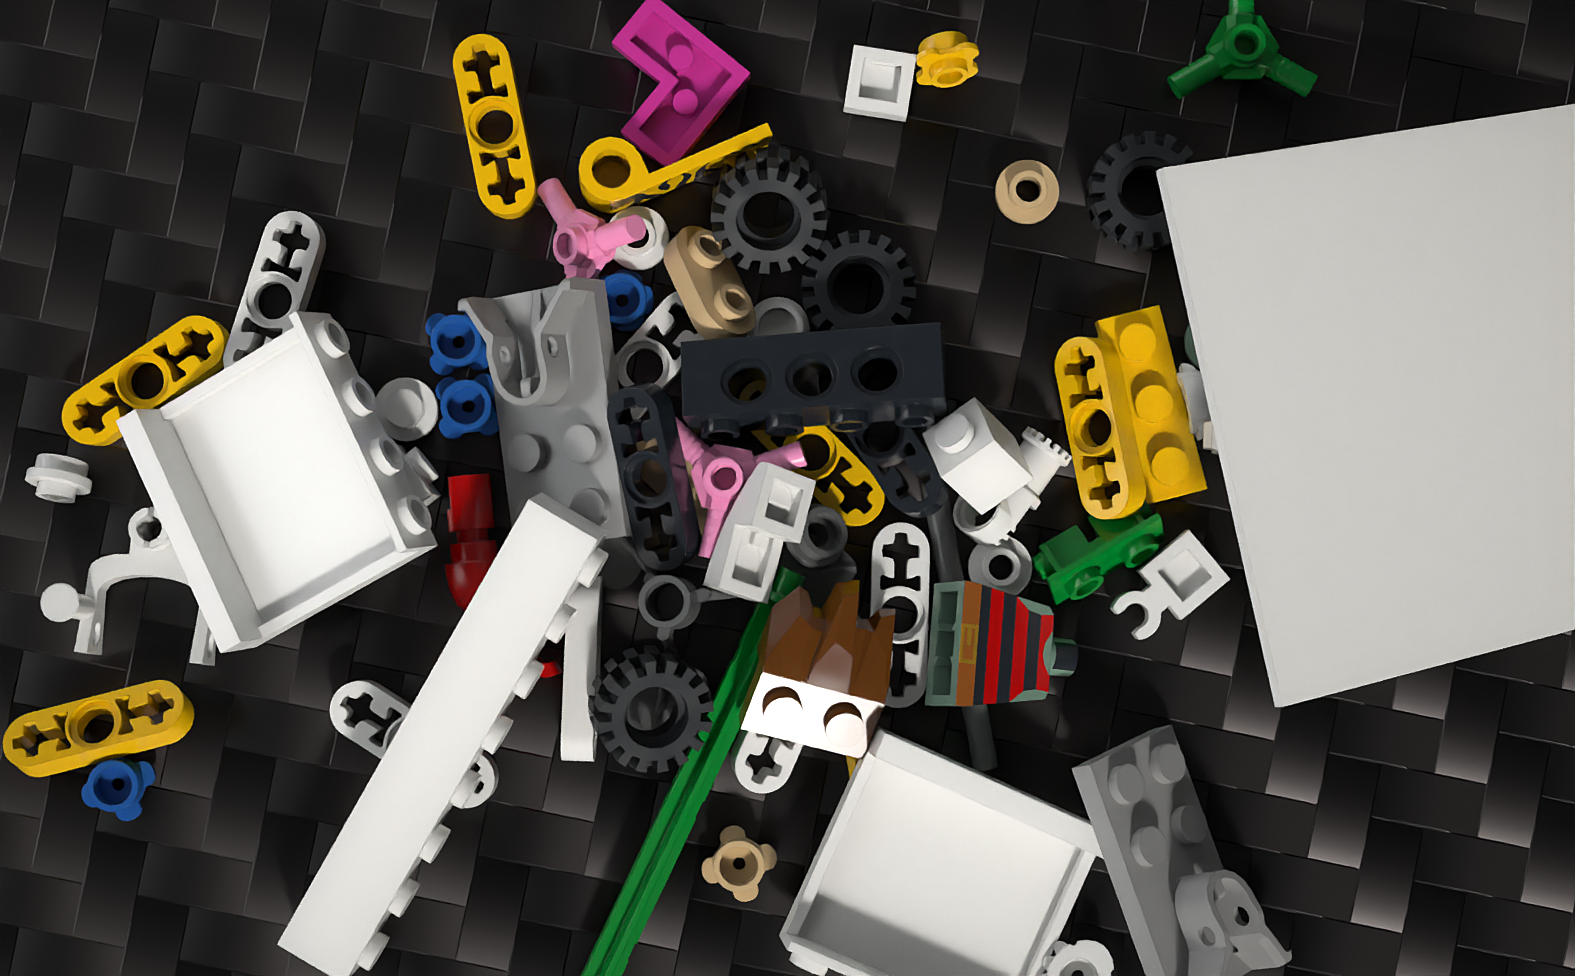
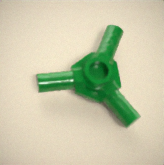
(1242, 51)

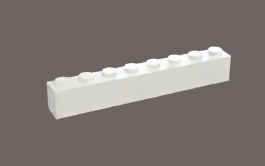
(444, 736)

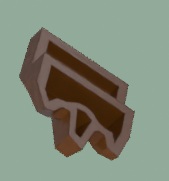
(821, 672)

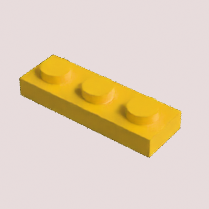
(1156, 404)

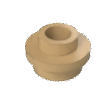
(1020, 210)

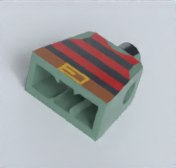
(992, 647)

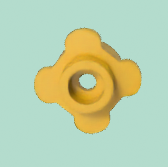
(946, 59)

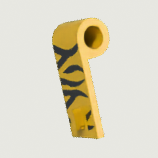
(616, 177)

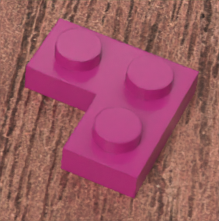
(692, 76)

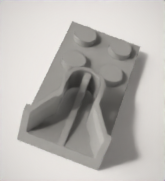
(552, 392)
(1167, 864)

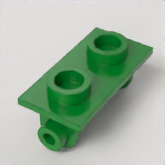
(1078, 566)

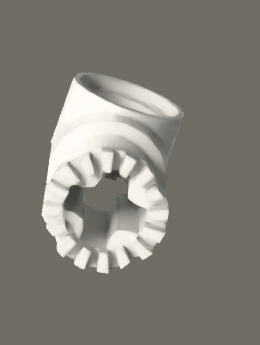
(1043, 464)

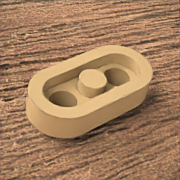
(708, 285)

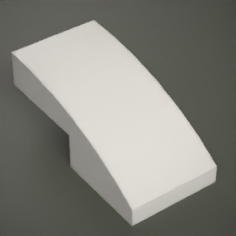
(764, 516)

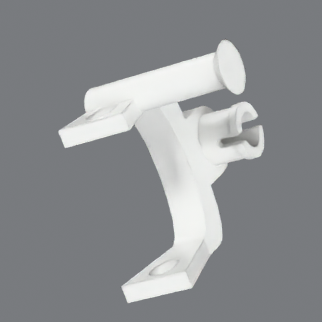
(145, 559)

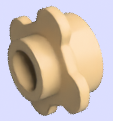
(740, 881)

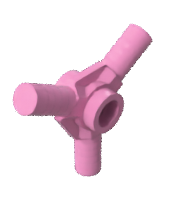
(583, 239)
(721, 474)

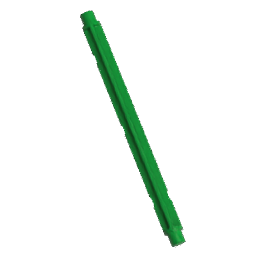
(684, 797)

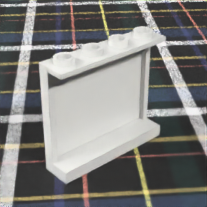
(278, 484)
(937, 872)

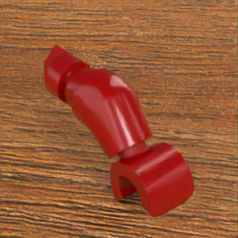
(474, 553)

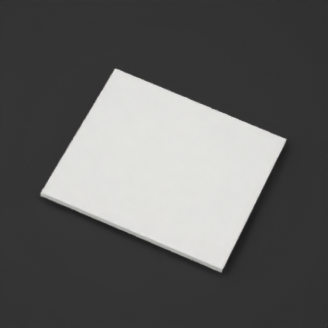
(1391, 388)

